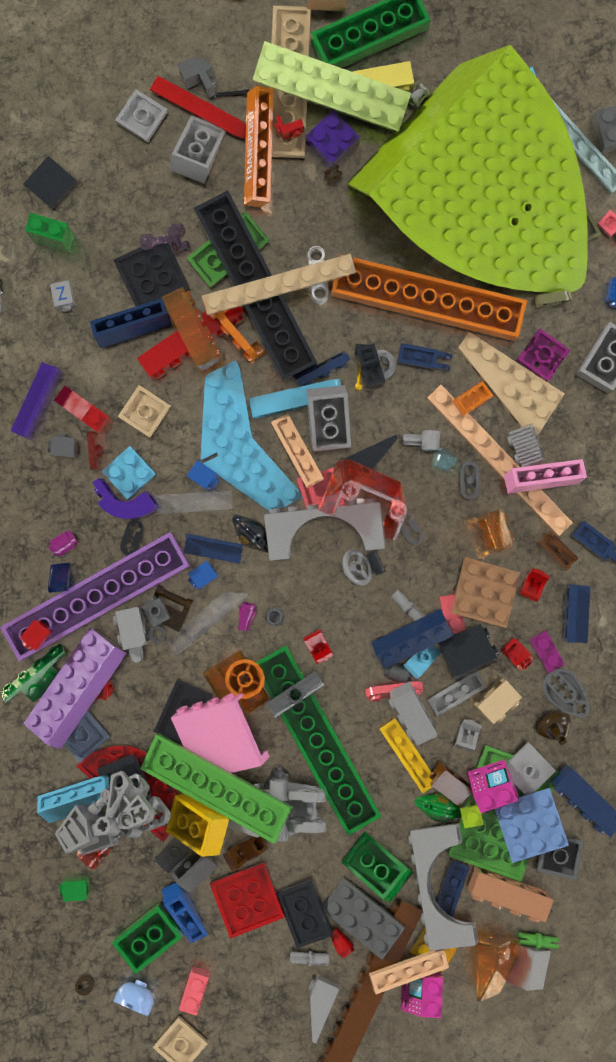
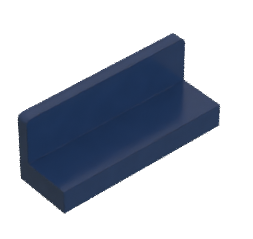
(213, 548)
(577, 614)

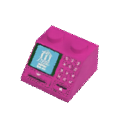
(493, 786)
(423, 996)

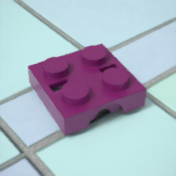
(547, 357)

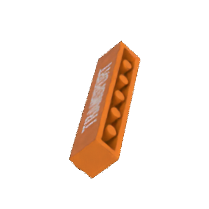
(258, 146)

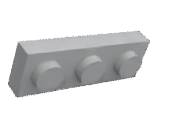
(456, 693)

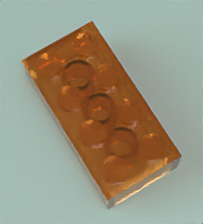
(190, 327)

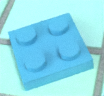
(129, 472)

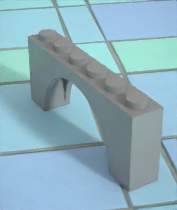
(363, 516)
(441, 928)

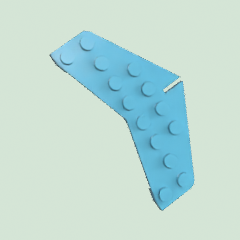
(229, 435)

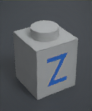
(63, 296)

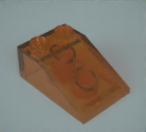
(495, 531)
(495, 962)

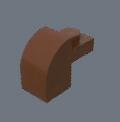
(243, 851)

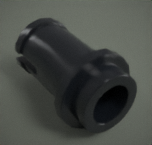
(376, 562)

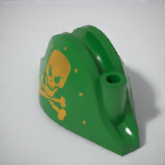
(438, 807)

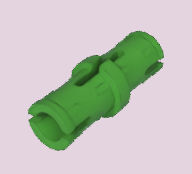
(538, 940)

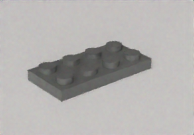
(363, 918)

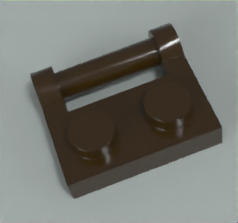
(177, 617)

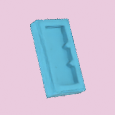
(419, 662)

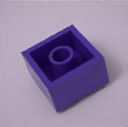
(332, 139)

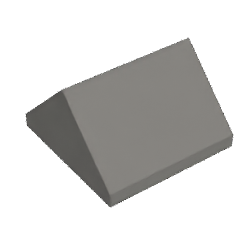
(530, 968)

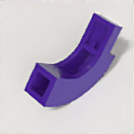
(137, 508)

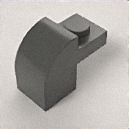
(198, 71)

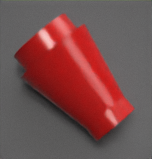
(341, 943)

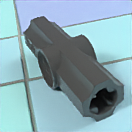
(284, 702)

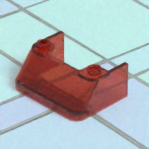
(351, 477)

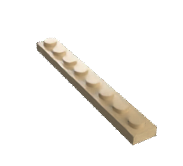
(278, 284)

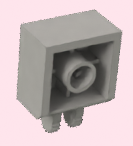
(132, 631)

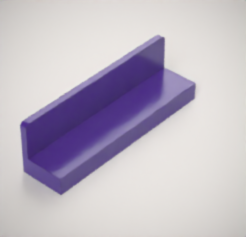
(35, 400)

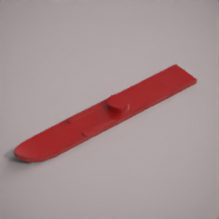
(199, 107)

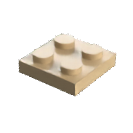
(144, 411)
(180, 1042)

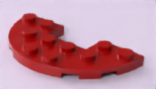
(158, 787)

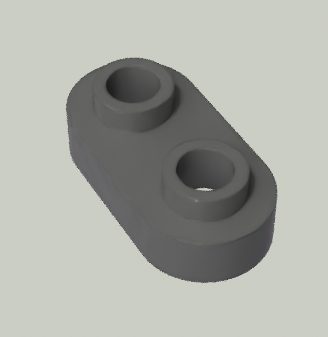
(469, 480)

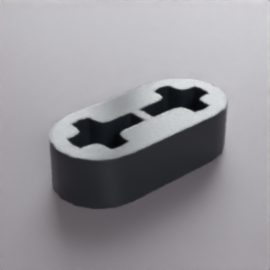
(136, 539)

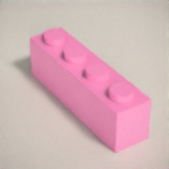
(545, 476)

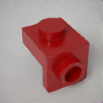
(288, 130)
(534, 584)
(318, 646)

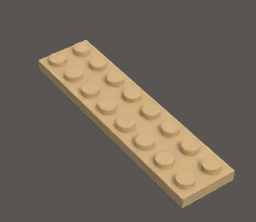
(291, 32)

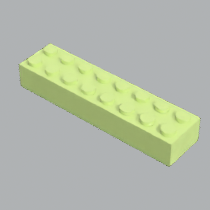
(331, 87)

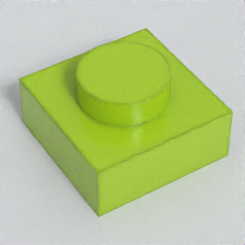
(471, 816)

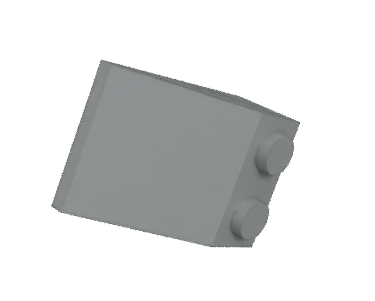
(196, 149)

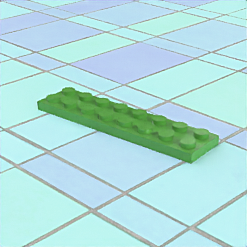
(216, 788)

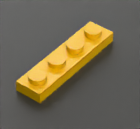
(407, 754)

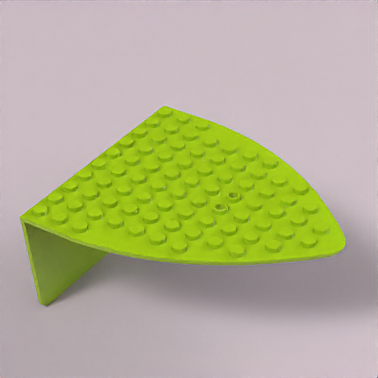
(472, 165)

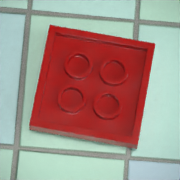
(247, 900)

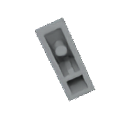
(322, 996)

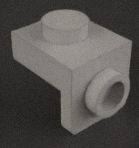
(468, 735)

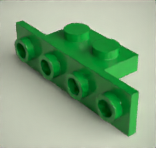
(37, 678)

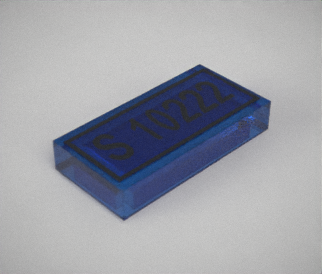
(59, 577)

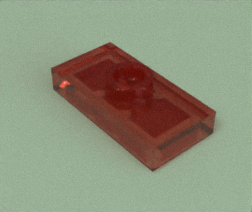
(94, 451)

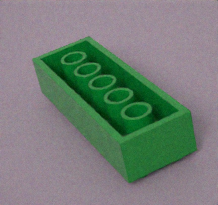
(369, 31)

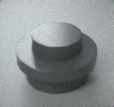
(274, 616)

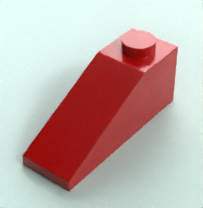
(82, 409)

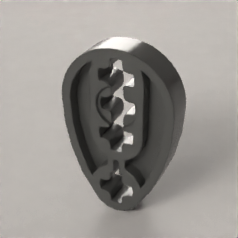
(556, 697)

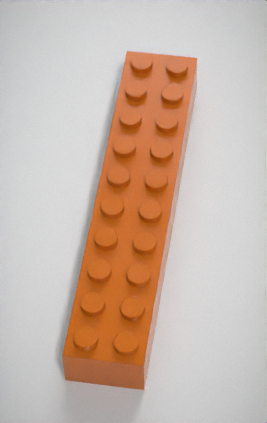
(432, 299)

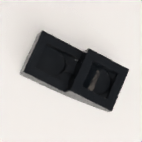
(370, 365)

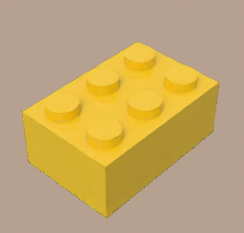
(197, 826)

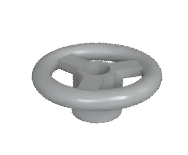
(355, 568)

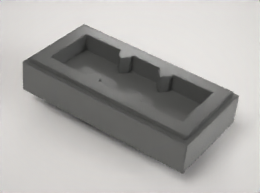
(171, 855)

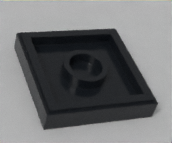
(50, 182)

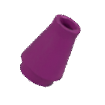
(246, 615)

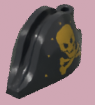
(250, 533)

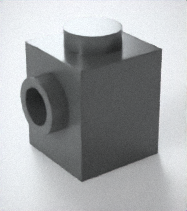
(63, 446)
(156, 611)

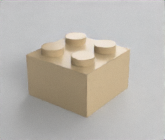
(498, 701)

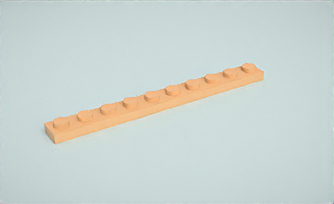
(497, 458)

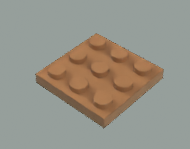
(485, 592)

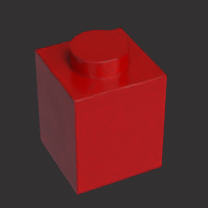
(36, 635)

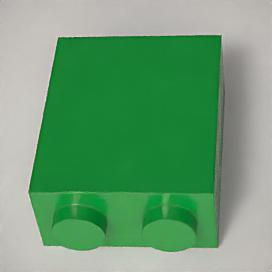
(50, 232)

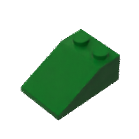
(377, 867)

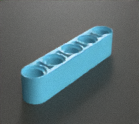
(285, 400)

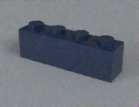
(131, 323)
(412, 638)
(585, 798)

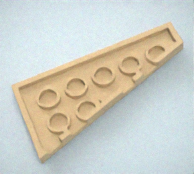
(517, 388)

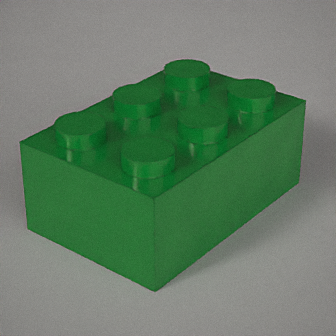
(147, 937)

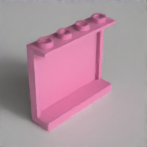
(219, 733)

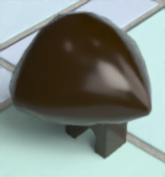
(555, 726)

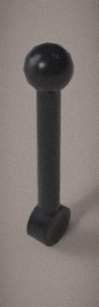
(230, 93)

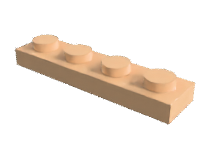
(297, 451)
(408, 970)

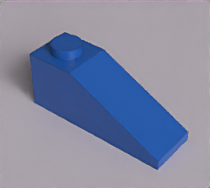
(184, 913)

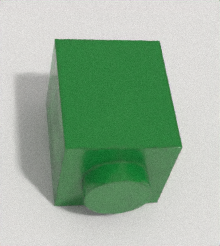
(74, 889)

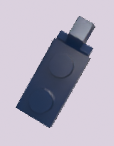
(595, 542)

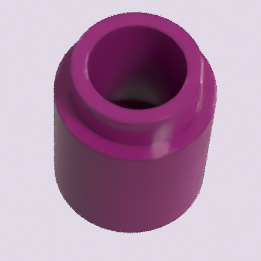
(62, 543)

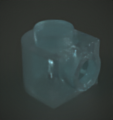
(444, 460)

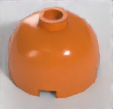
(244, 678)

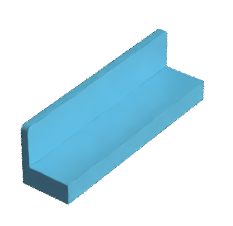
(59, 803)

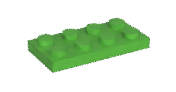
(206, 261)

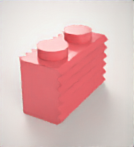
(194, 990)

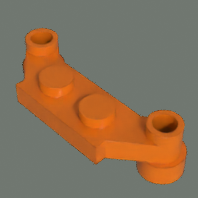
(252, 351)

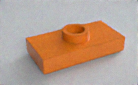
(472, 398)

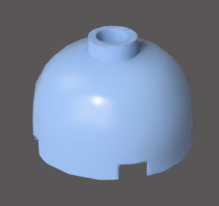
(135, 997)

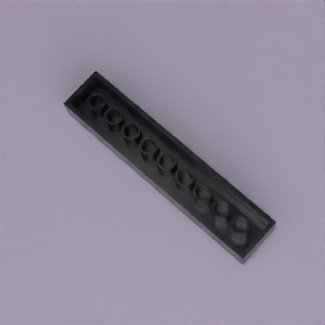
(245, 264)

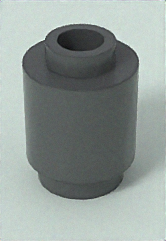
(397, 673)

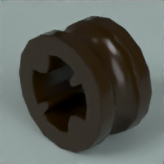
(333, 173)
(84, 992)

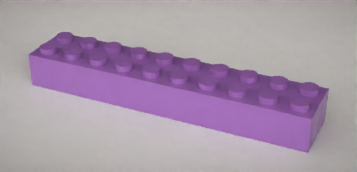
(100, 593)

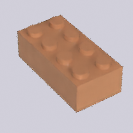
(510, 894)

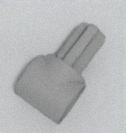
(428, 440)

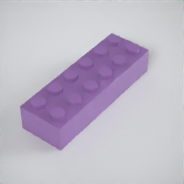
(74, 688)

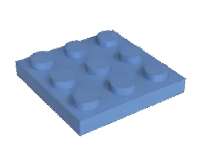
(531, 825)

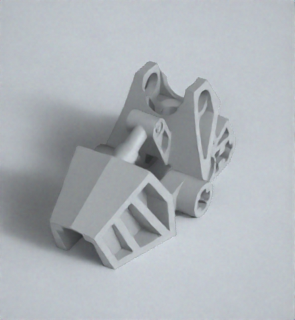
(303, 813)
(91, 830)

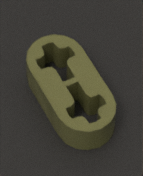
(552, 298)

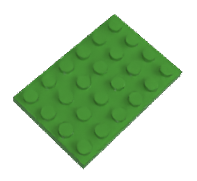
(485, 843)

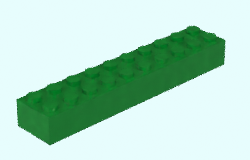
(320, 745)

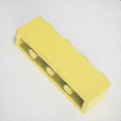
(395, 75)

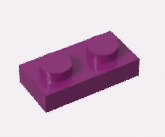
(547, 651)

